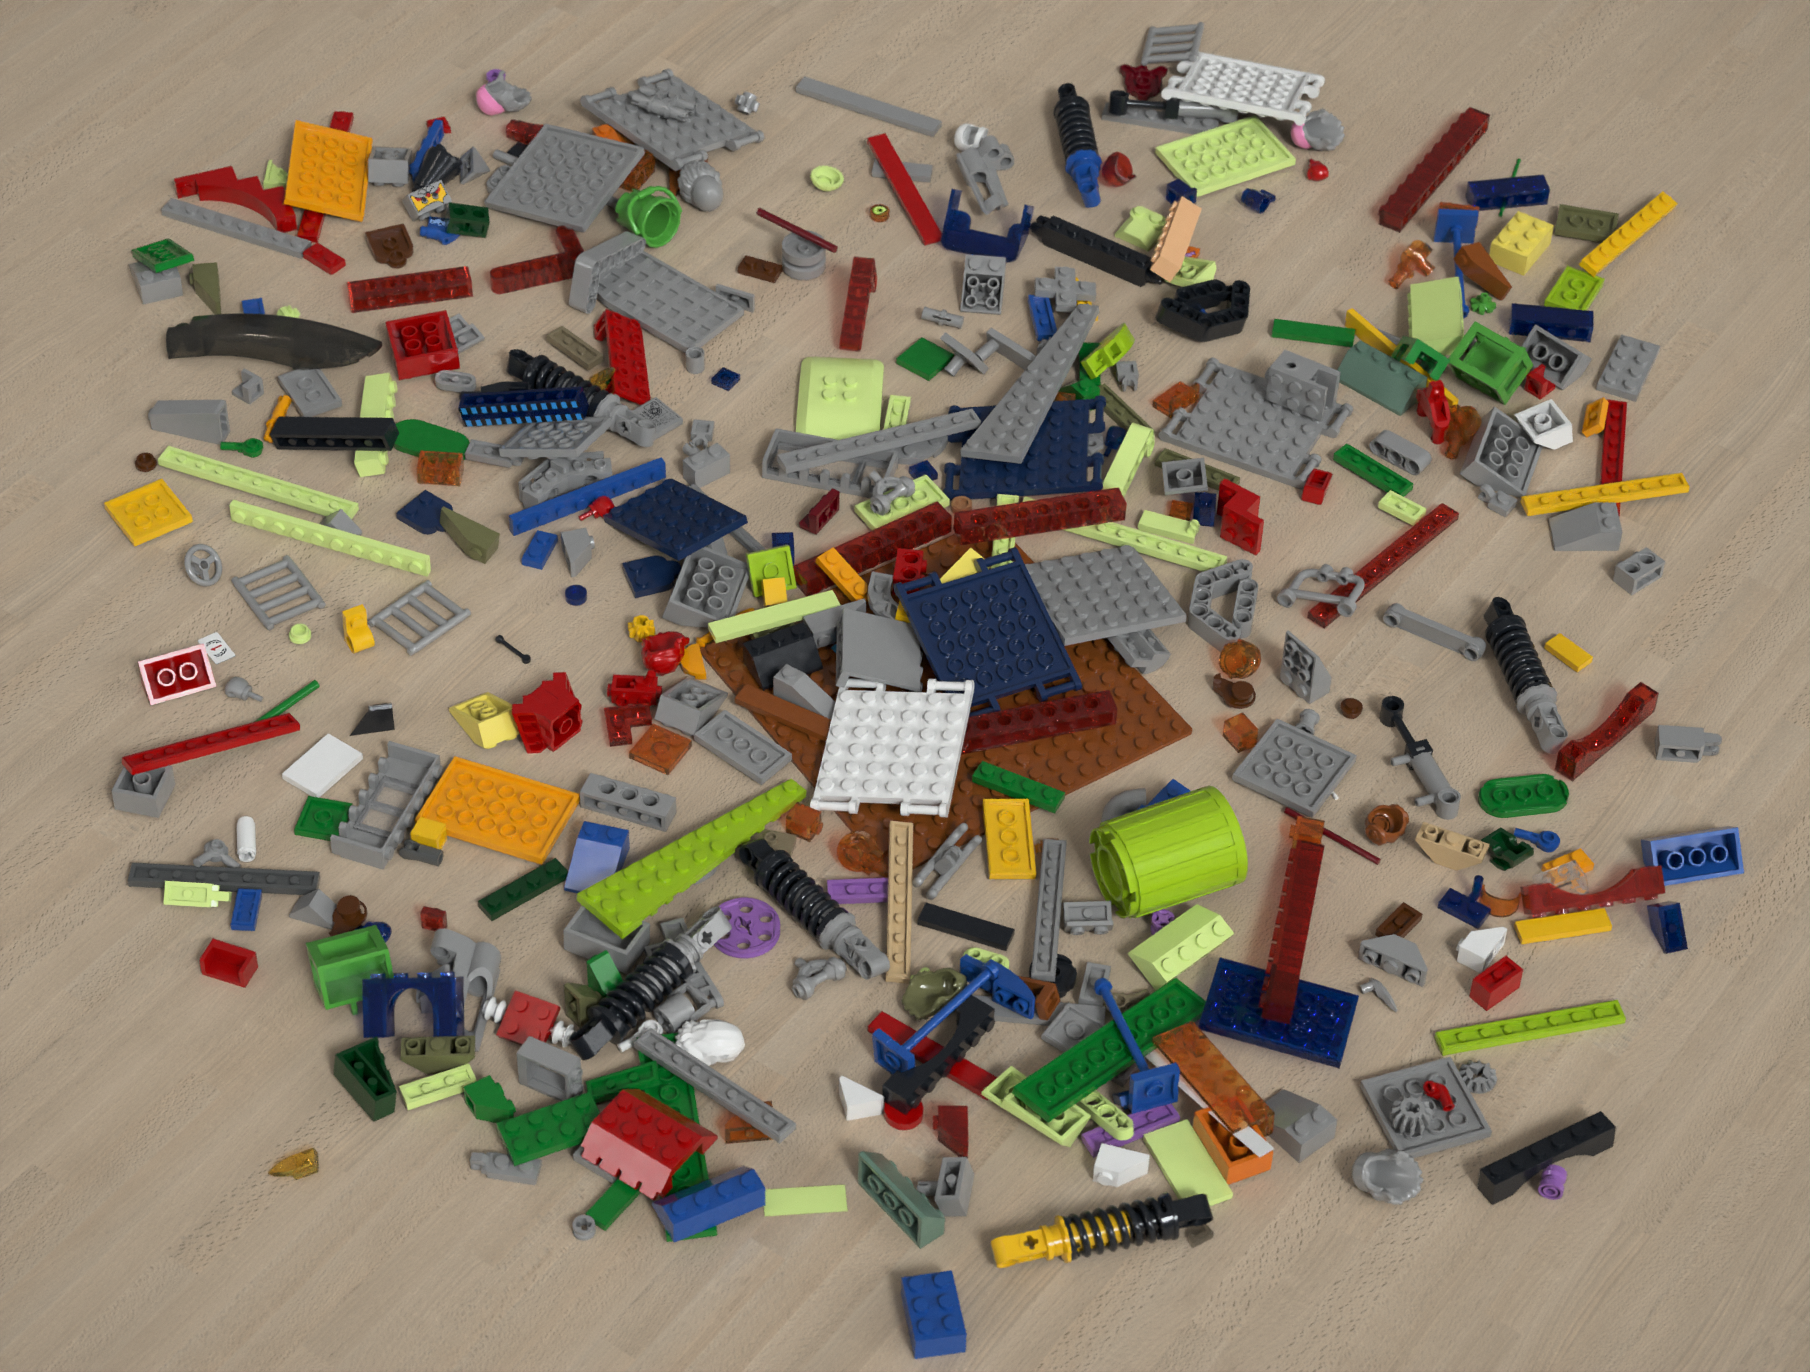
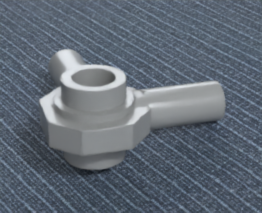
(215, 852)

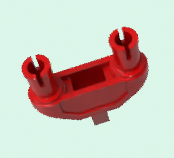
(1434, 406)

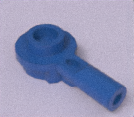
(1546, 840)

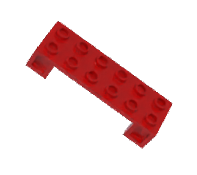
(625, 355)

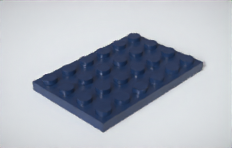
(675, 519)

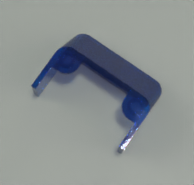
(960, 238)

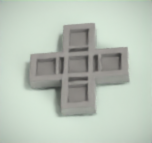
(1065, 289)

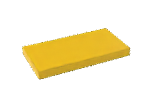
(1009, 839)

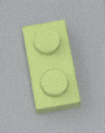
(1402, 508)

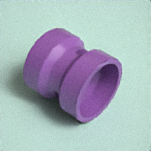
(1552, 1182)

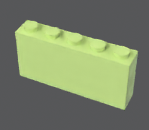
(1437, 314)

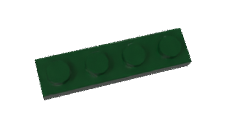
(523, 889)

